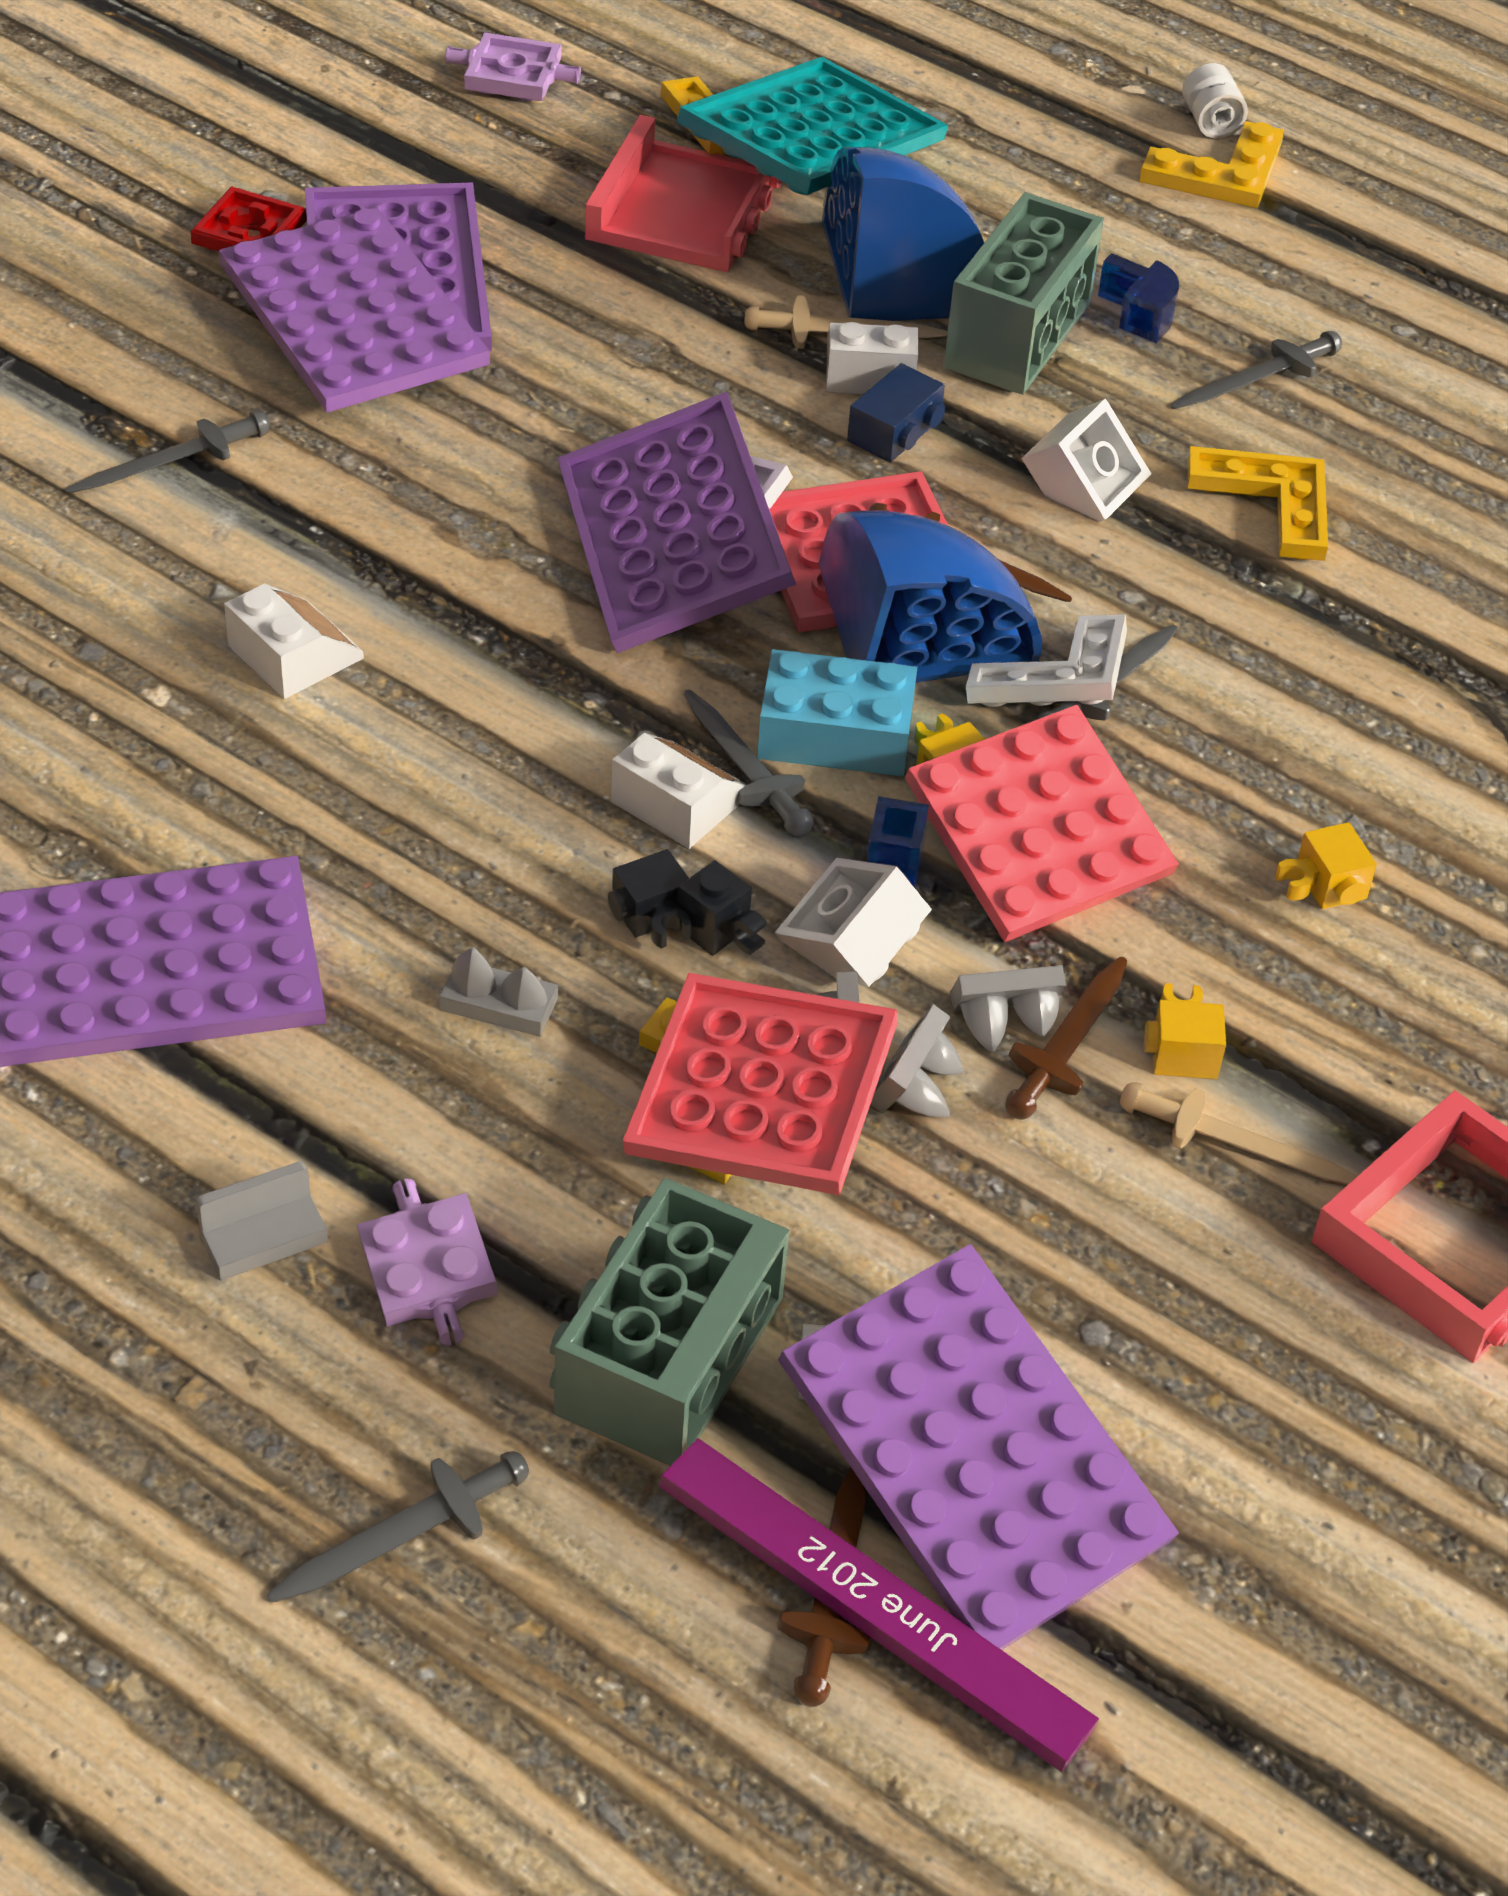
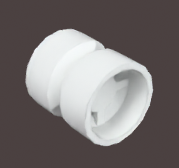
(1214, 100)

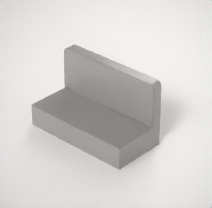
(260, 1220)

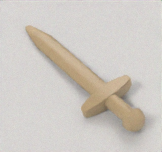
(802, 322)
(1190, 1118)

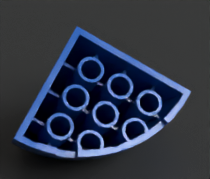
(895, 235)
(923, 596)

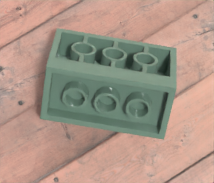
(1022, 293)
(668, 1321)

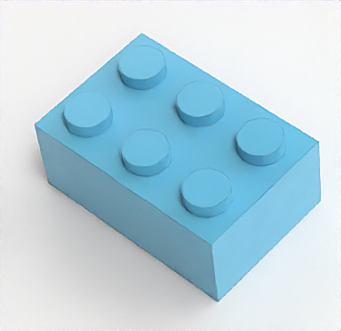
(836, 712)

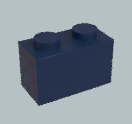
(896, 412)

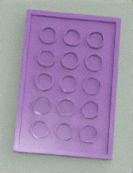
(435, 224)
(353, 308)
(674, 522)
(156, 961)
(977, 1448)

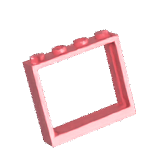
(1387, 1269)

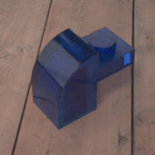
(1145, 294)
(899, 836)

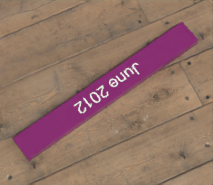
(880, 1604)

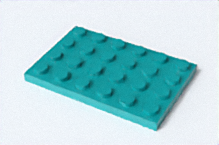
(802, 117)

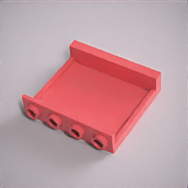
(677, 201)

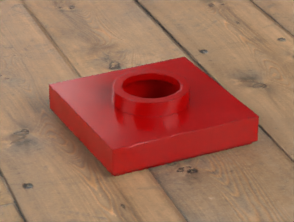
(242, 211)

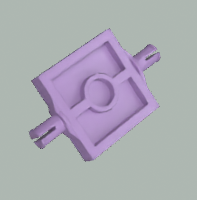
(512, 66)
(427, 1260)

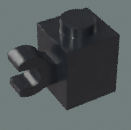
(646, 897)
(720, 910)

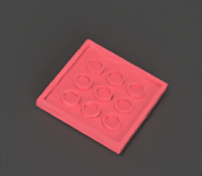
(803, 522)
(1041, 822)
(762, 1083)

